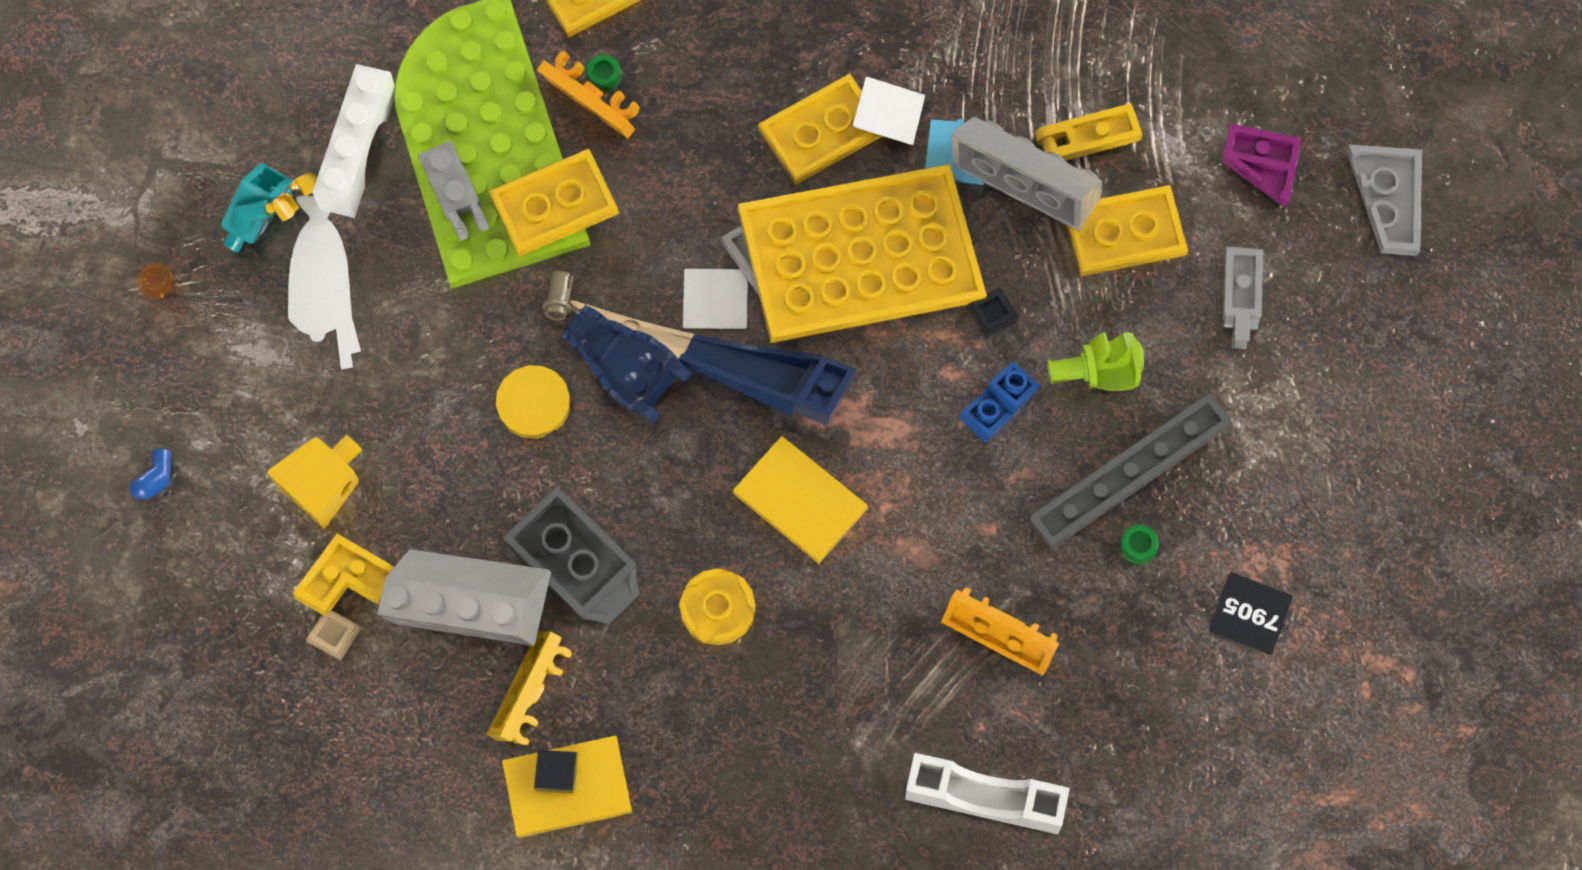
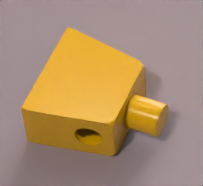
(318, 477)

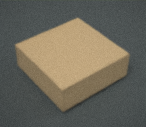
(333, 634)

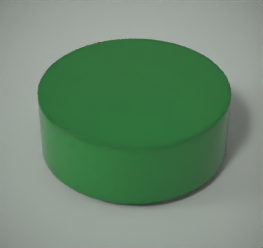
(604, 72)
(1139, 544)

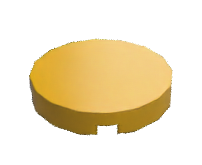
(533, 401)
(717, 606)

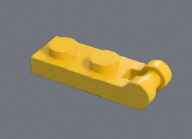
(1091, 132)

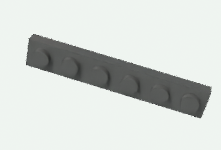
(1129, 471)

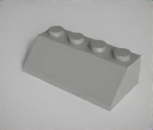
(1025, 172)
(465, 596)

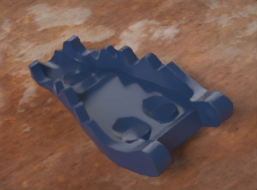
(627, 361)

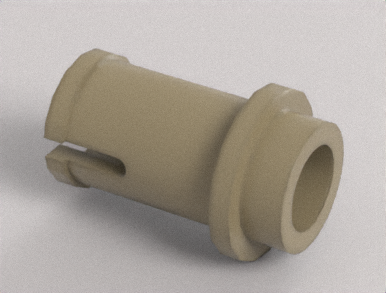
(557, 302)

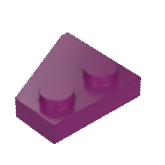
(1263, 159)

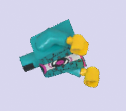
(257, 201)

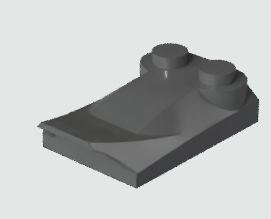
(583, 560)

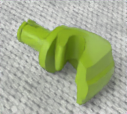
(1103, 364)

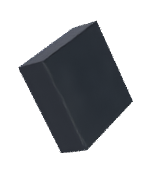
(993, 312)
(556, 771)

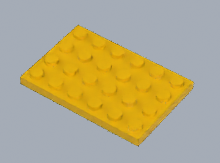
(860, 253)

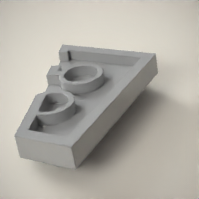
(1391, 194)

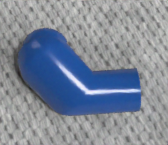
(155, 479)

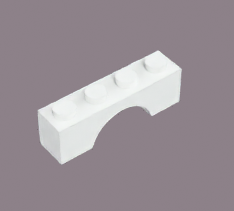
(344, 165)
(1015, 802)

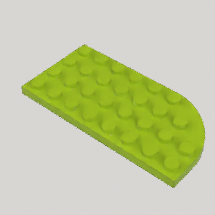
(476, 87)

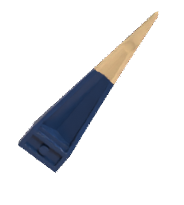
(779, 378)

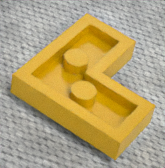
(339, 568)

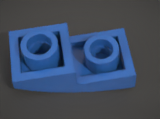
(999, 401)

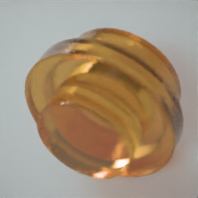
(155, 280)

